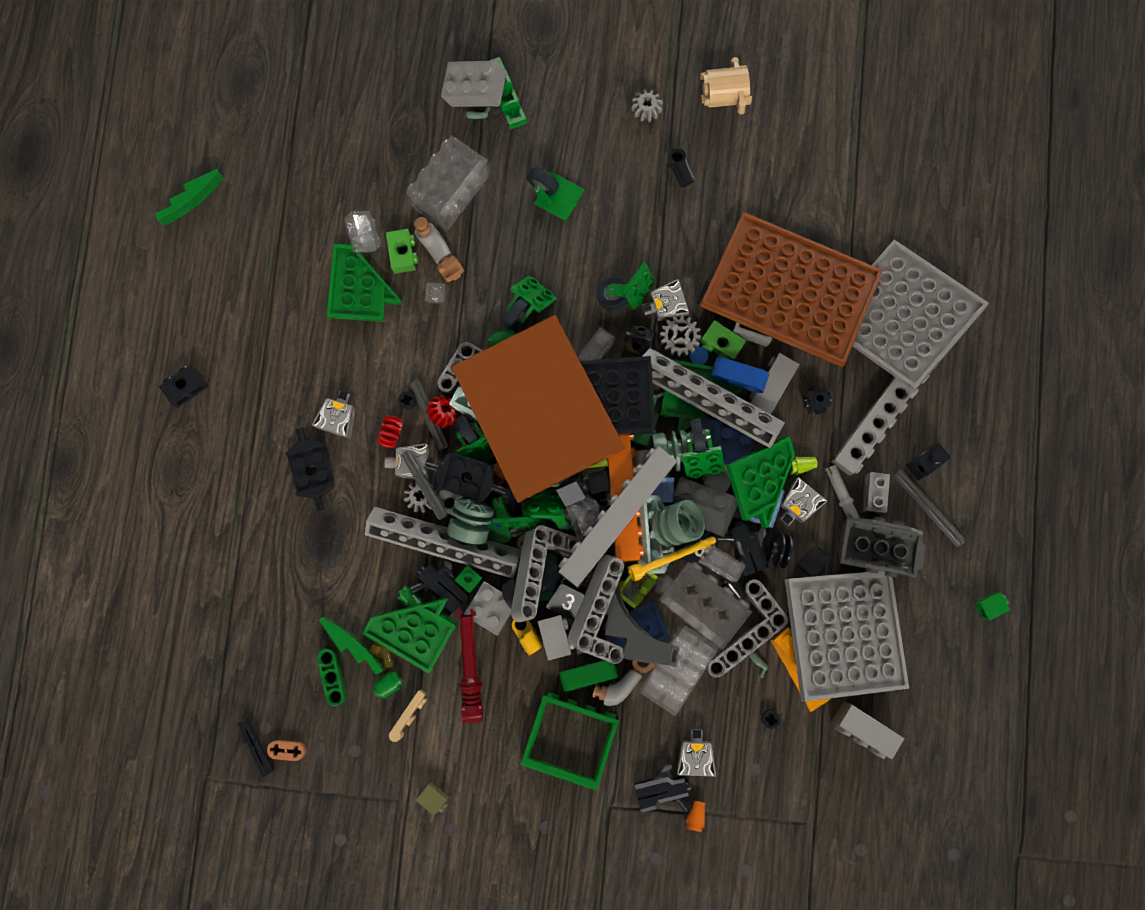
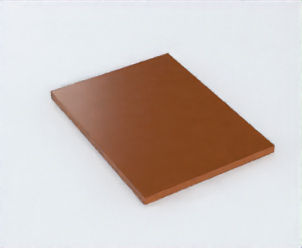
(792, 289)
(537, 408)

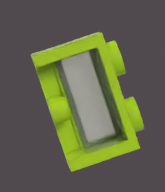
(634, 592)

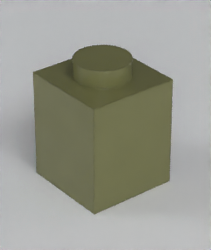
(433, 799)

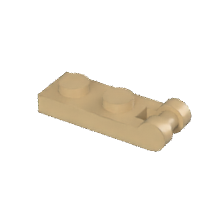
(407, 716)

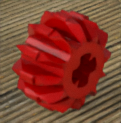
(441, 411)
(389, 431)

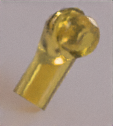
(383, 653)

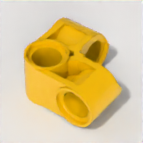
(528, 638)

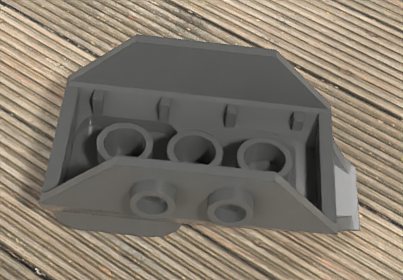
(881, 546)

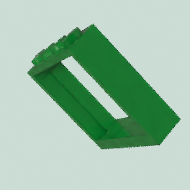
(560, 772)

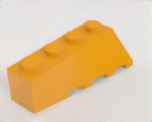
(784, 646)

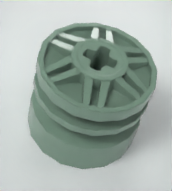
(674, 446)
(470, 521)
(678, 523)

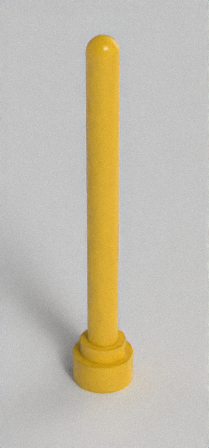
(637, 571)

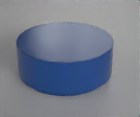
(700, 356)

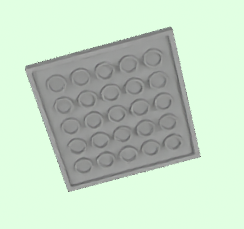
(914, 316)
(846, 635)

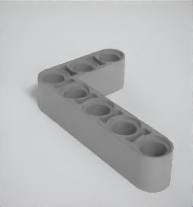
(448, 374)
(536, 564)
(596, 613)
(752, 633)

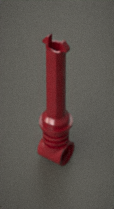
(470, 684)

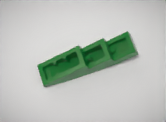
(510, 103)
(195, 193)
(345, 640)

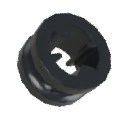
(412, 403)
(766, 723)

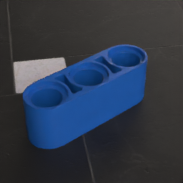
(739, 375)

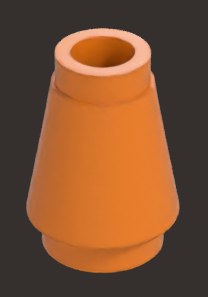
(696, 817)

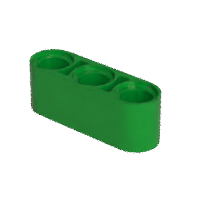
(587, 675)
(330, 687)

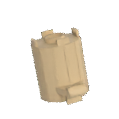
(727, 86)

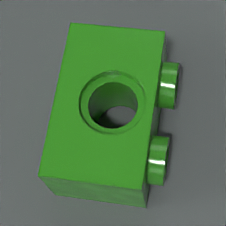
(401, 262)
(719, 332)

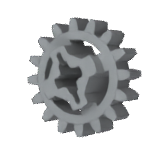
(684, 342)

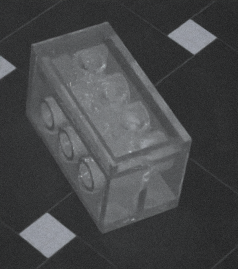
(448, 182)
(705, 619)
(672, 685)

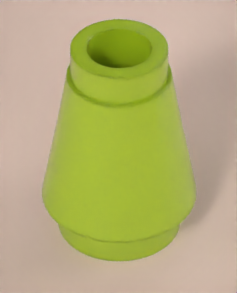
(802, 464)

